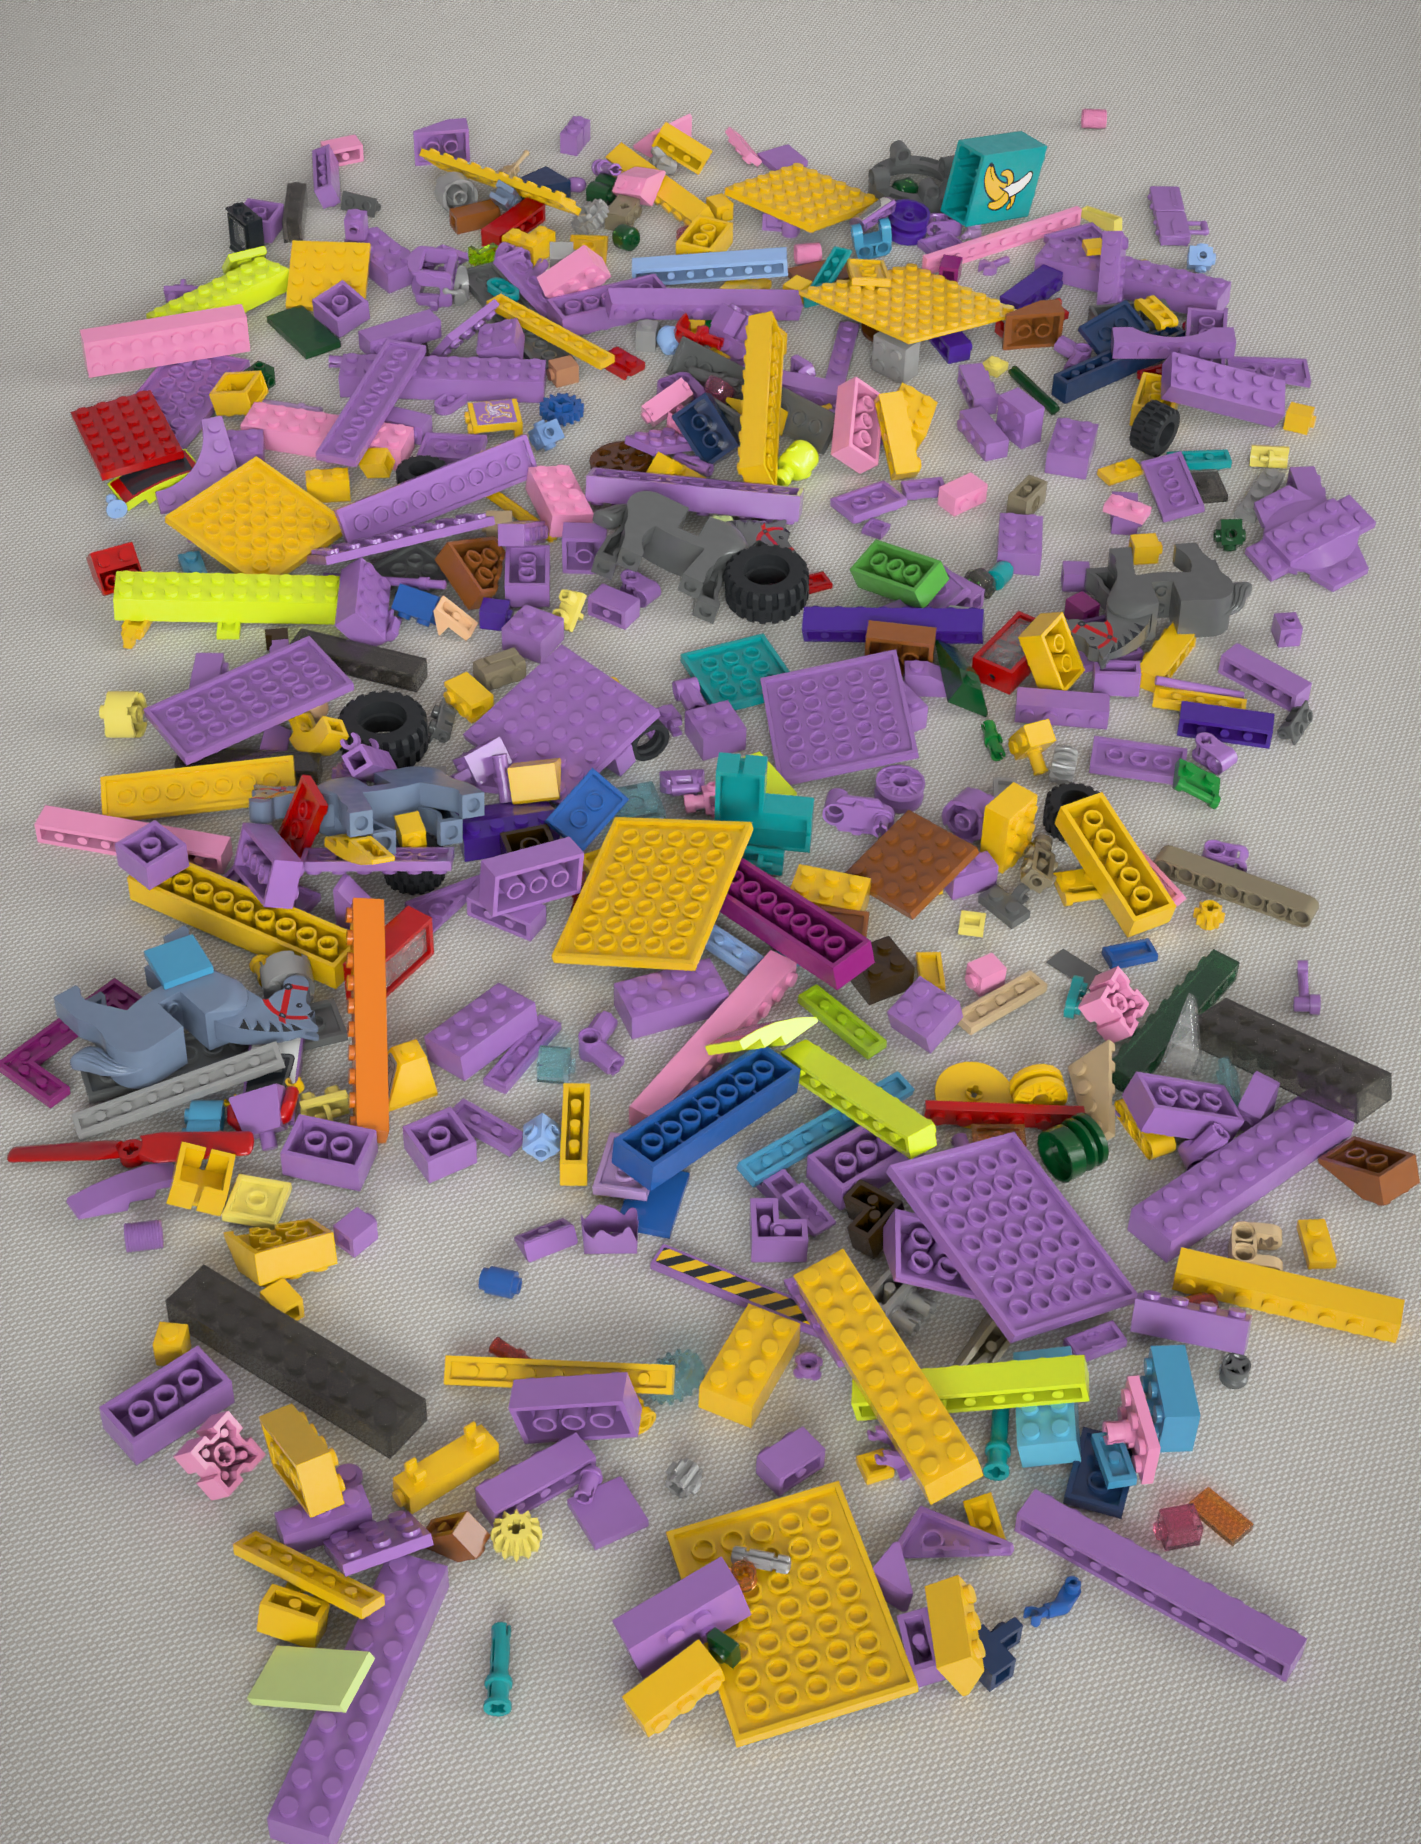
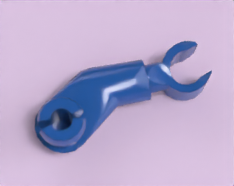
(1060, 1606)

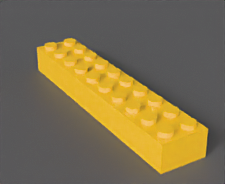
(761, 400)
(238, 917)
(888, 1377)

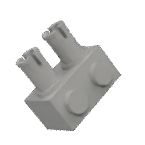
(896, 1297)

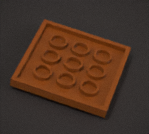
(913, 863)

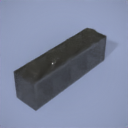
(295, 212)

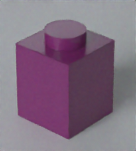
(951, 267)
(1081, 607)

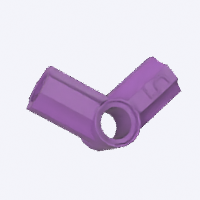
(1073, 351)
(593, 1045)

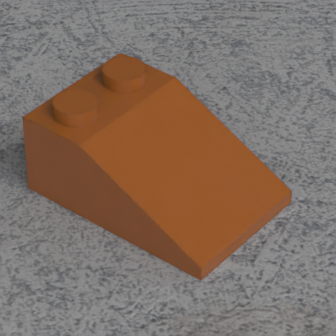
(1034, 325)
(1372, 1169)

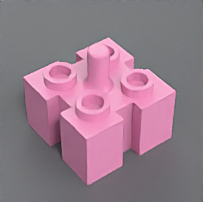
(1113, 1005)
(219, 1455)

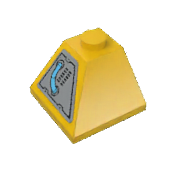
(408, 1075)

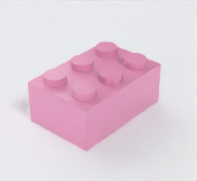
(574, 273)

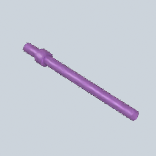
(422, 583)

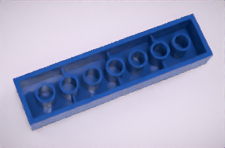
(705, 1116)

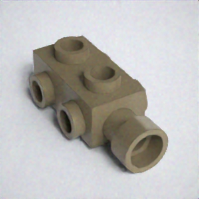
(1039, 864)

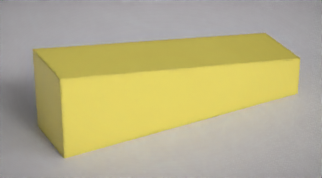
(1102, 219)

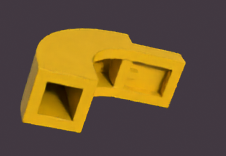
(318, 737)

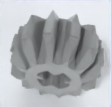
(1063, 764)

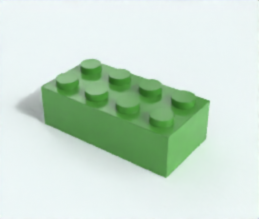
(899, 574)

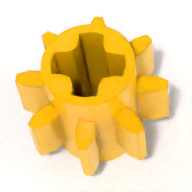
(1209, 915)

